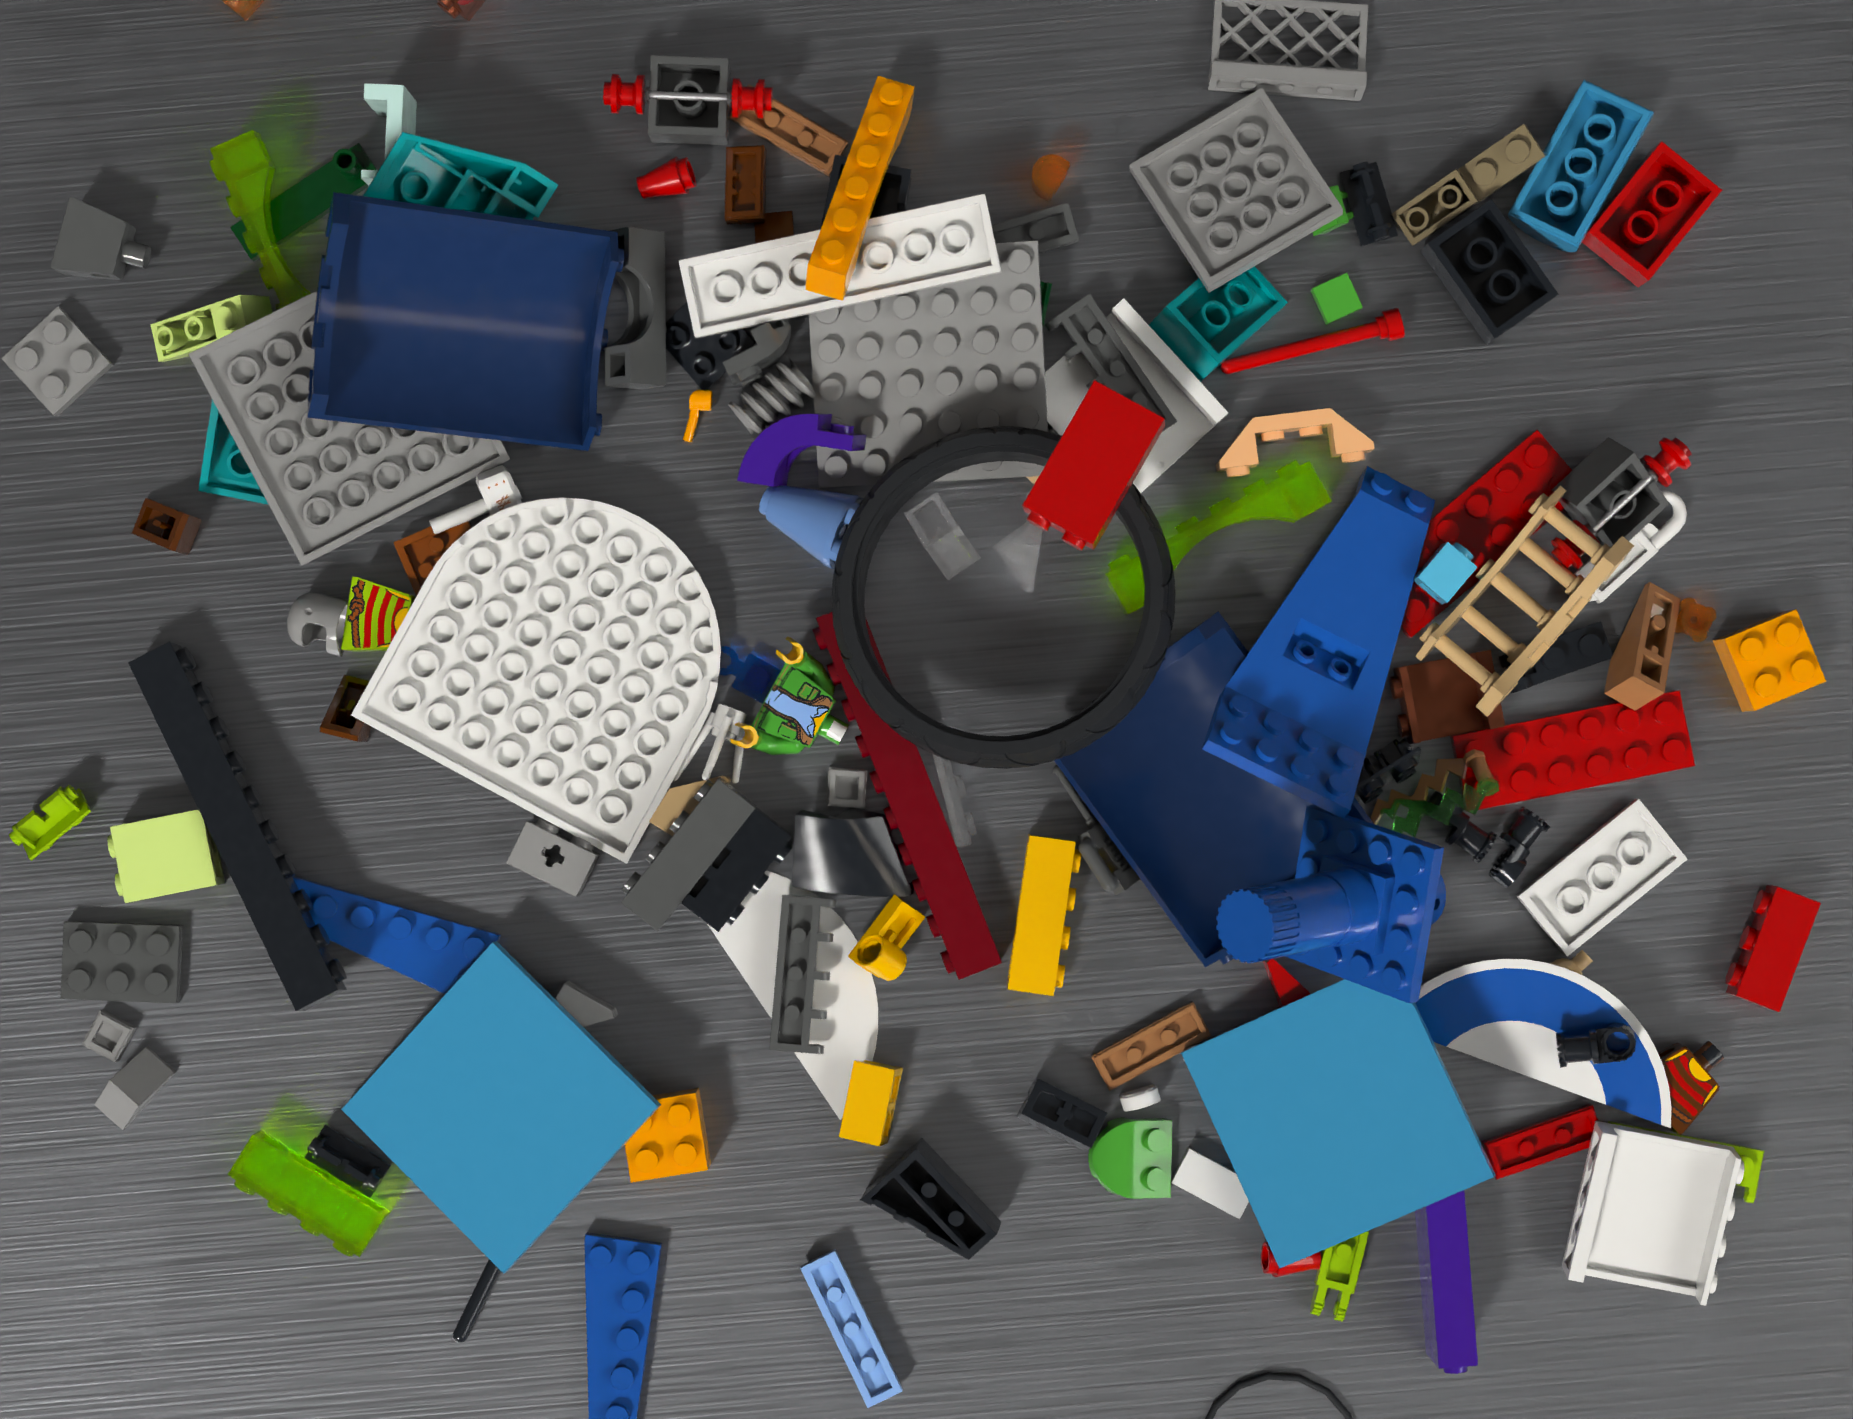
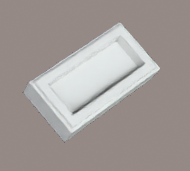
(1211, 1182)

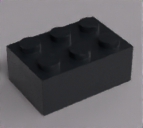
(1489, 271)

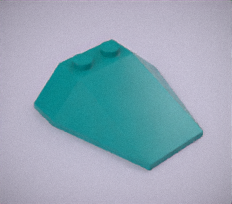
(459, 179)

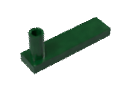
(312, 196)

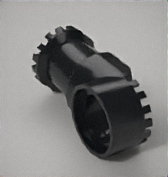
(1465, 833)
(1519, 840)
(1594, 1046)

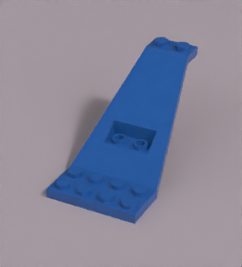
(1318, 671)

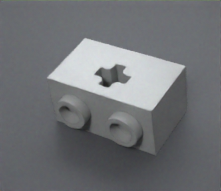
(531, 857)

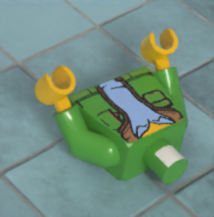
(795, 708)

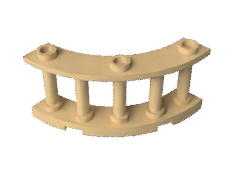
(1549, 622)

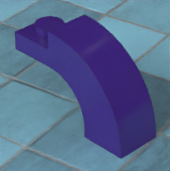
(778, 446)

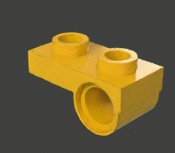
(882, 943)

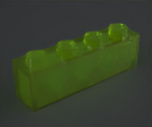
(308, 1194)

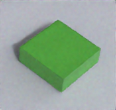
(1336, 298)

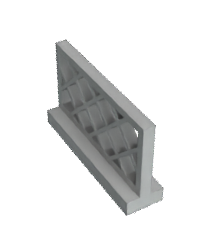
(1291, 78)

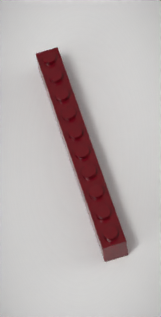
(920, 821)

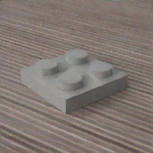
(57, 361)

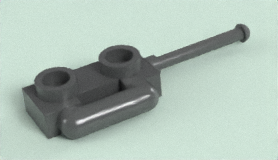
(1098, 848)

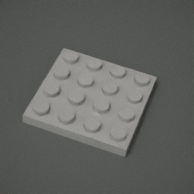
(1235, 189)

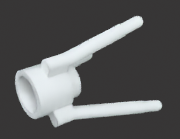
(724, 728)

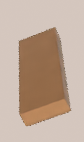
(795, 135)
(1151, 1045)

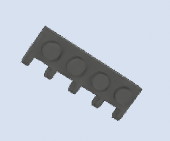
(1108, 356)
(797, 973)

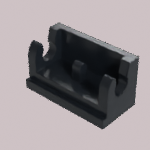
(1062, 1115)

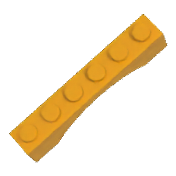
(857, 189)

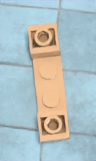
(1343, 437)

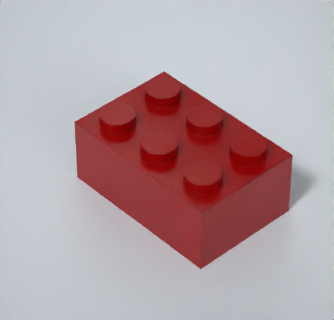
(1650, 214)

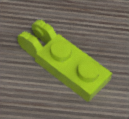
(1340, 1272)

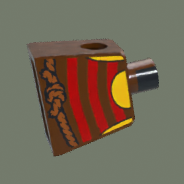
(1689, 1081)

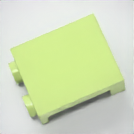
(164, 856)

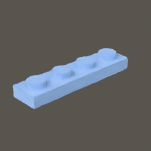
(851, 1328)

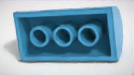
(1579, 167)

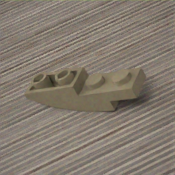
(1468, 185)

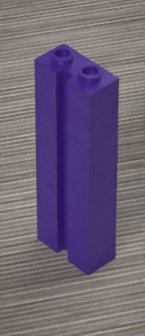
(1446, 1284)

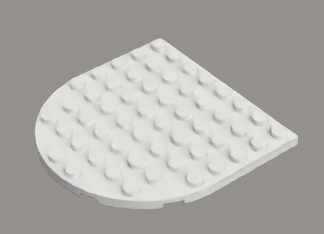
(556, 665)

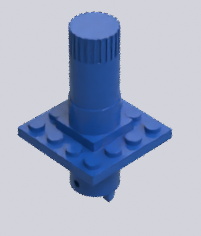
(1353, 909)

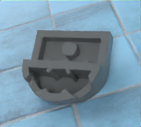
(769, 349)

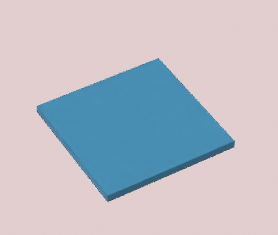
(500, 1107)
(1336, 1117)

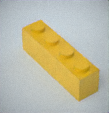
(1041, 915)

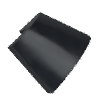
(847, 855)

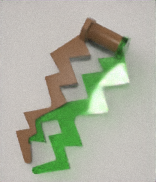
(1417, 803)

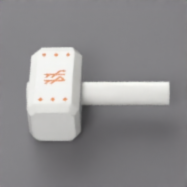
(497, 494)

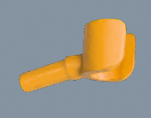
(699, 401)

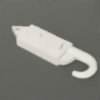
(1646, 545)

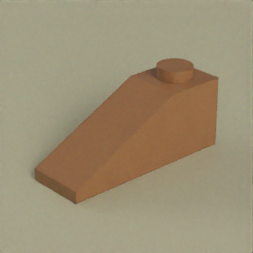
(1644, 650)

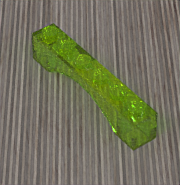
(249, 178)
(1284, 499)

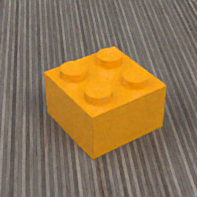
(1769, 660)
(671, 1139)

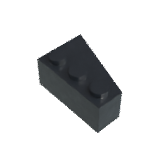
(738, 870)
(934, 1200)

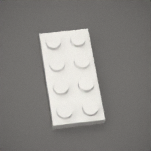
(1601, 877)

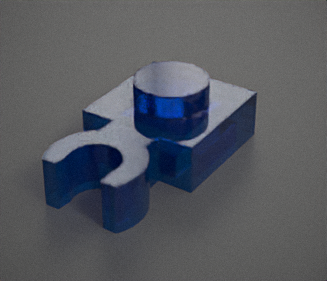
(753, 676)

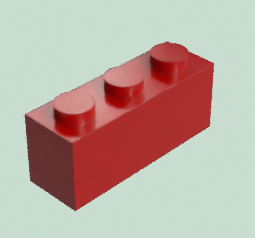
(1772, 947)

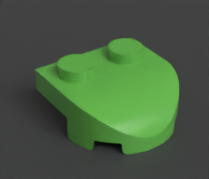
(1134, 1157)

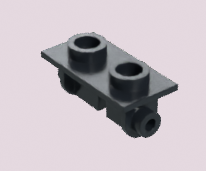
(1368, 203)
(347, 1161)

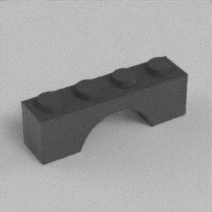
(640, 353)

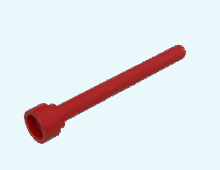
(1385, 326)

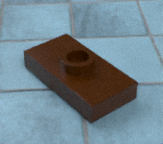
(745, 184)

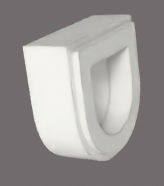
(1140, 1098)

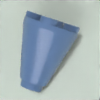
(811, 518)

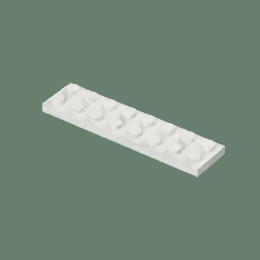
(896, 257)

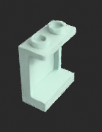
(400, 113)

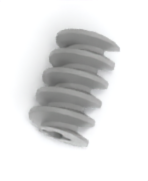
(773, 398)

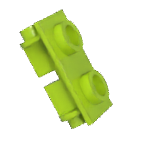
(63, 811)

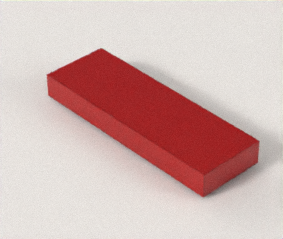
(1541, 1141)

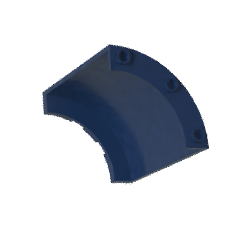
(461, 322)
(1181, 813)

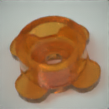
(1704, 616)

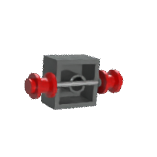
(688, 99)
(1616, 493)

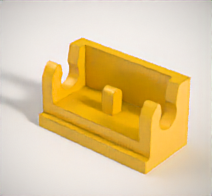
(870, 1102)

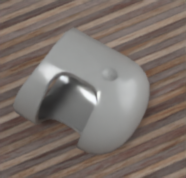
(318, 618)

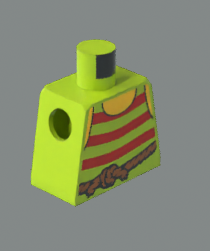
(373, 615)

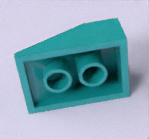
(1213, 325)
(223, 465)

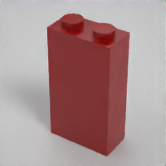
(1093, 466)

